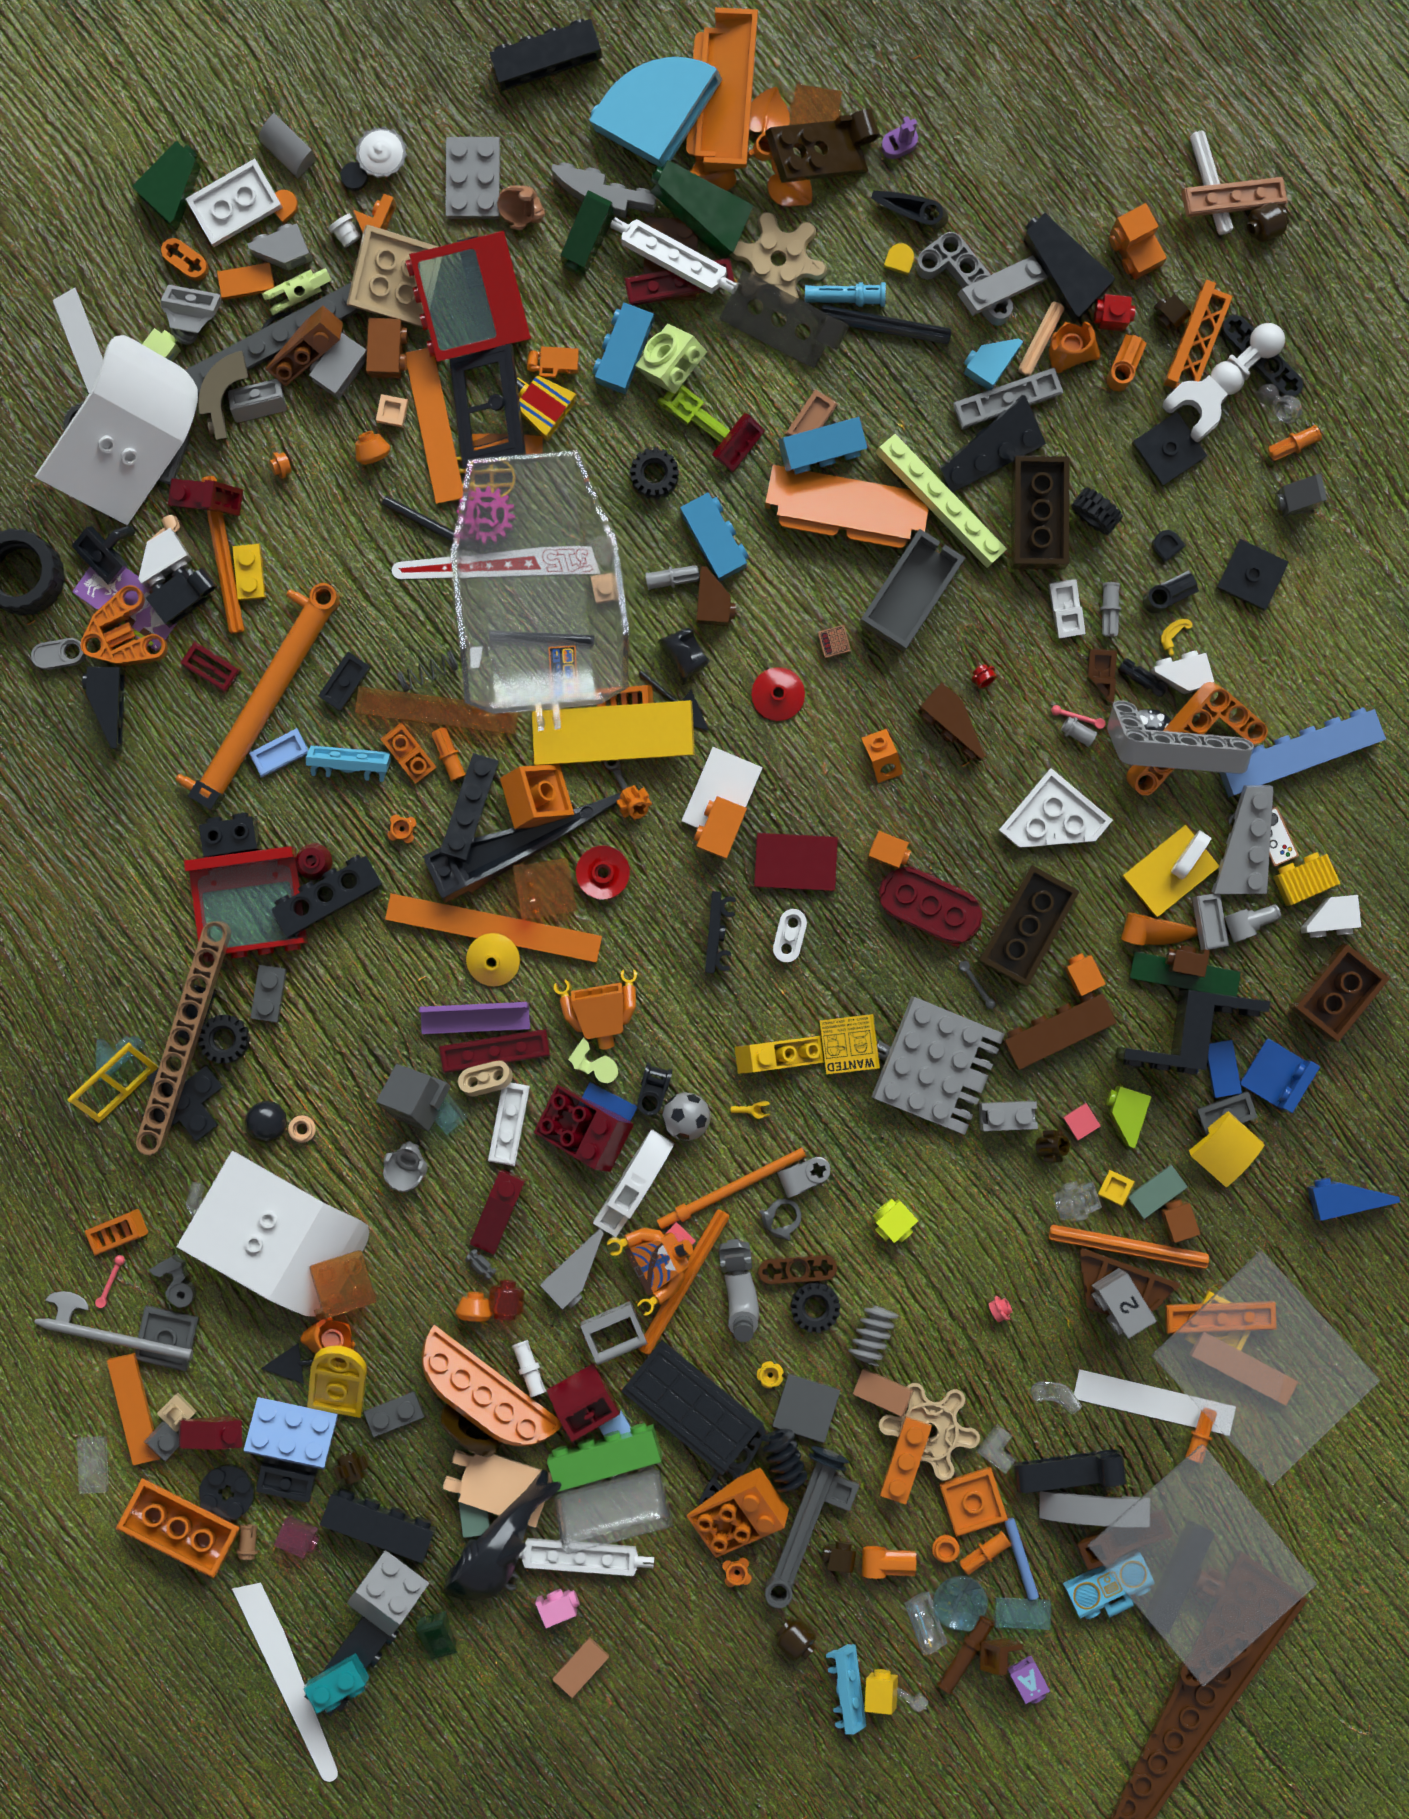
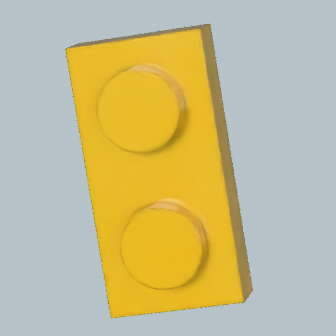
(249, 572)

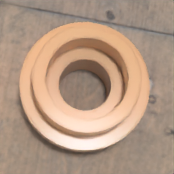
(293, 1129)

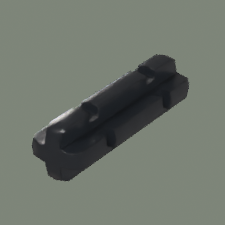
(1143, 677)

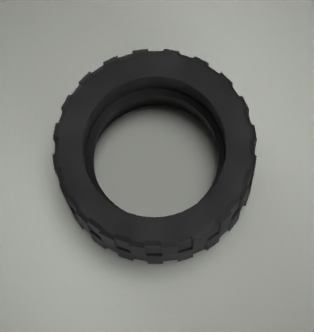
(51, 577)

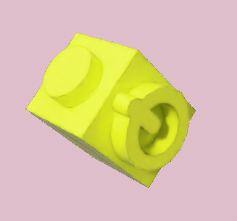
(894, 1221)

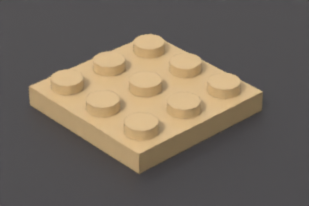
(382, 277)

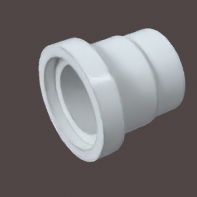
(345, 230)

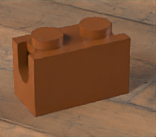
(385, 348)

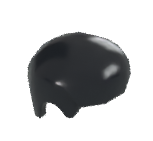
(265, 1121)

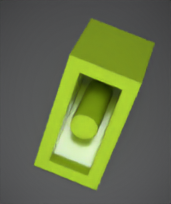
(1128, 1112)

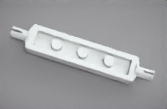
(673, 256)
(599, 1559)

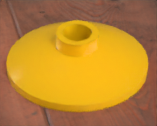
(497, 947)

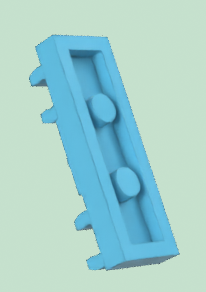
(348, 761)
(848, 1689)

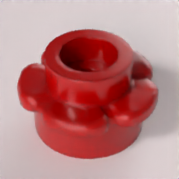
(984, 676)

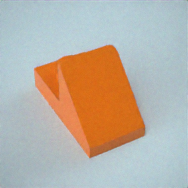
(381, 211)

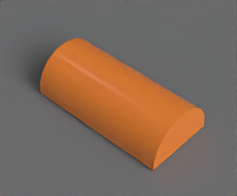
(178, 1528)

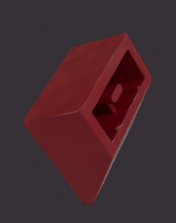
(583, 1402)

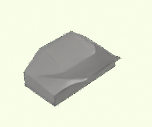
(189, 308)

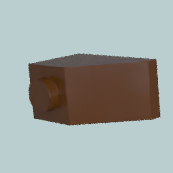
(713, 601)

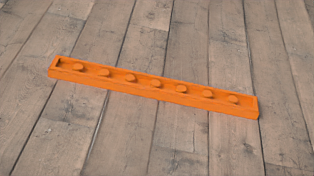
(477, 923)

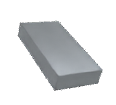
(1210, 921)

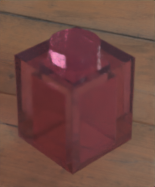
(297, 1537)

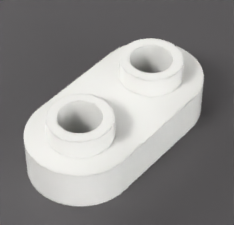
(789, 935)

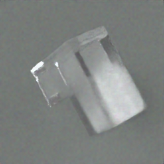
(993, 1448)

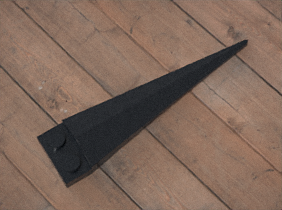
(497, 852)

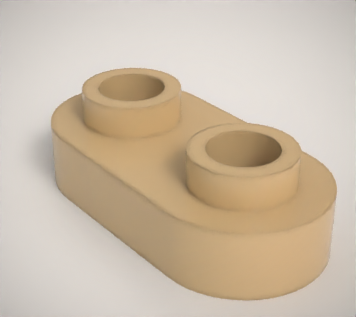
(487, 1078)

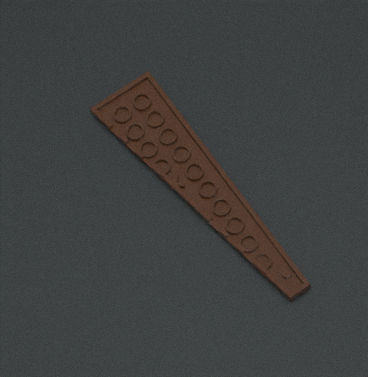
(1188, 1724)

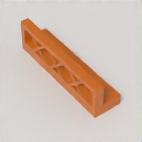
(1191, 331)

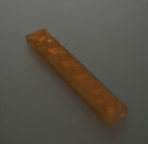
(432, 710)

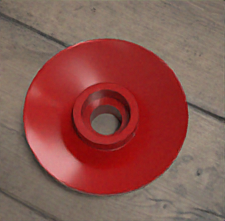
(778, 708)
(592, 862)

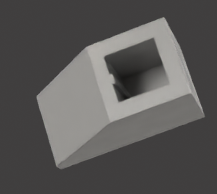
(283, 248)

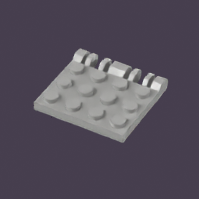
(933, 1063)

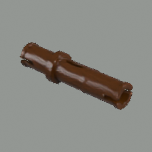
(966, 1653)

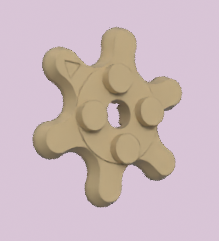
(790, 245)
(943, 1416)

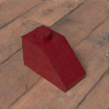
(210, 1433)

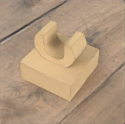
(176, 1410)

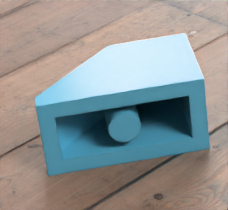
(991, 361)

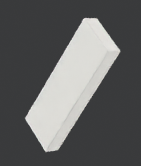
(509, 1124)

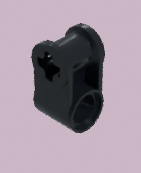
(654, 1087)

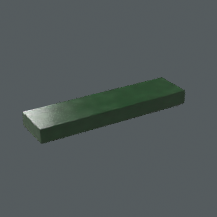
(1154, 970)

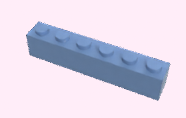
(1307, 750)

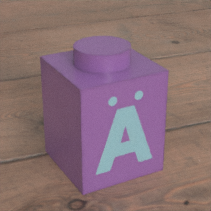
(1029, 1680)

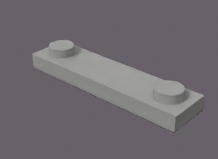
(1002, 285)
(993, 402)

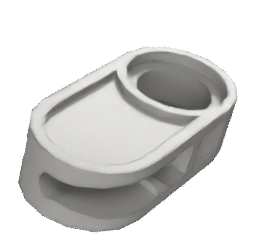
(53, 654)

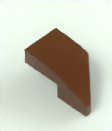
(1102, 670)

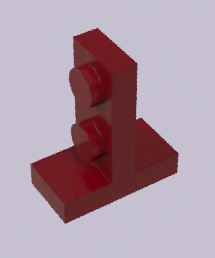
(205, 496)

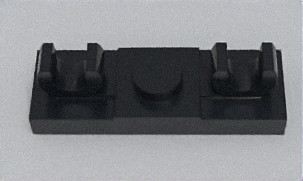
(717, 932)

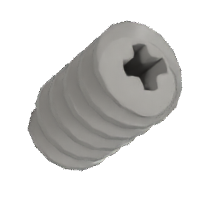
(872, 1334)

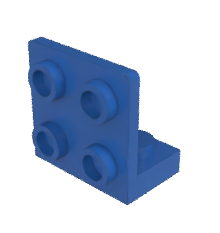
(1279, 1076)

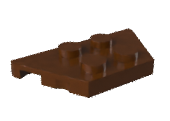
(1151, 1287)

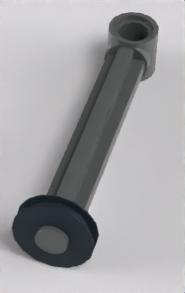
(803, 1524)

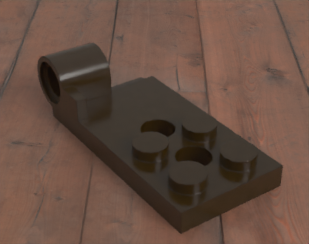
(837, 139)

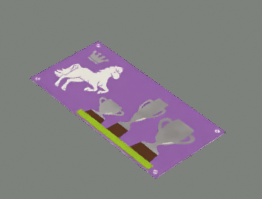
(144, 622)

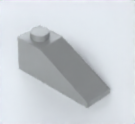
(572, 1274)

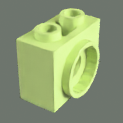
(670, 358)

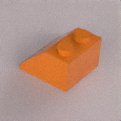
(536, 795)

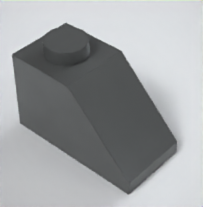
(1301, 496)

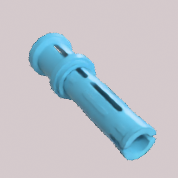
(857, 294)

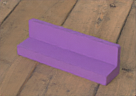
(475, 1017)

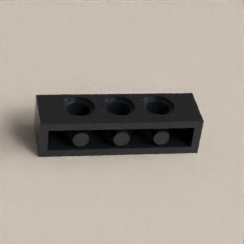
(285, 906)

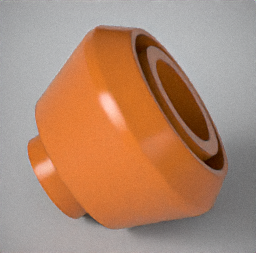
(371, 448)
(474, 1307)

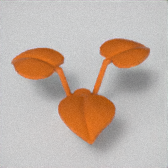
(766, 112)

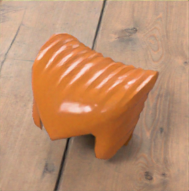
(1073, 346)
(326, 1334)

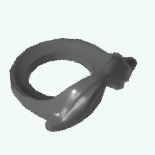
(769, 1214)

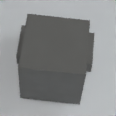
(413, 1096)

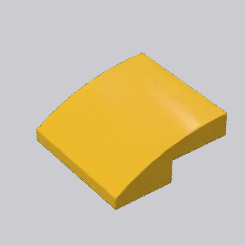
(1227, 1149)

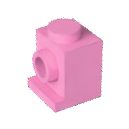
(557, 1607)

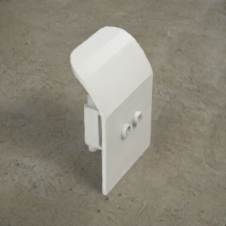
(123, 431)
(269, 1233)

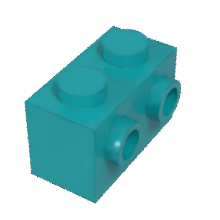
(336, 1683)

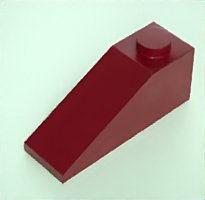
(497, 1211)

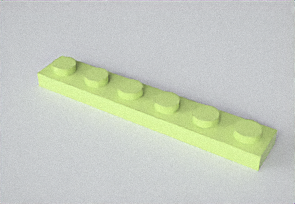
(940, 500)

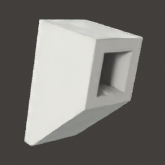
(161, 557)
(1184, 674)
(1334, 914)

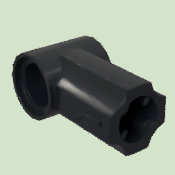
(1171, 592)

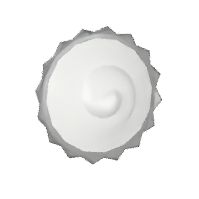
(381, 152)

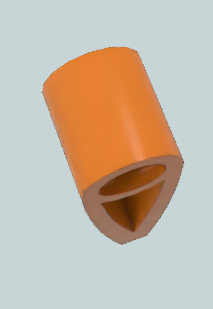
(1154, 931)

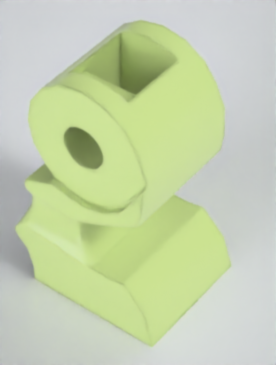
(604, 1067)

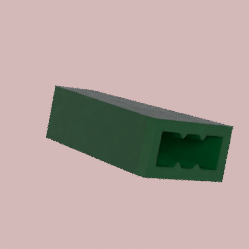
(702, 206)

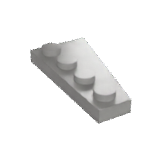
(1248, 846)

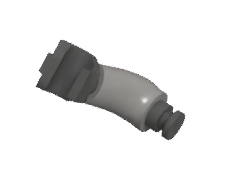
(741, 1292)

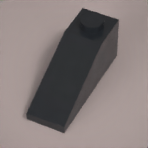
(106, 694)

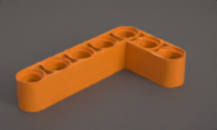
(1209, 714)

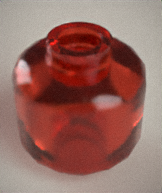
(506, 1300)

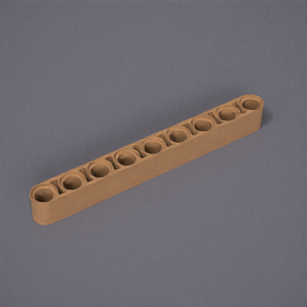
(173, 1047)

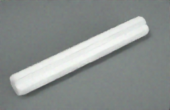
(1209, 176)

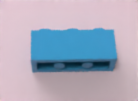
(623, 347)
(822, 445)
(714, 536)

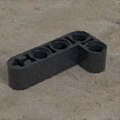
(1071, 1471)

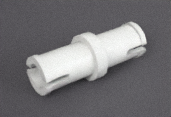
(529, 1368)

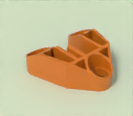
(111, 614)

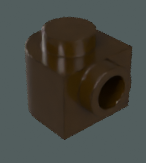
(1171, 312)
(839, 1557)

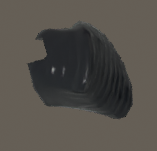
(684, 653)

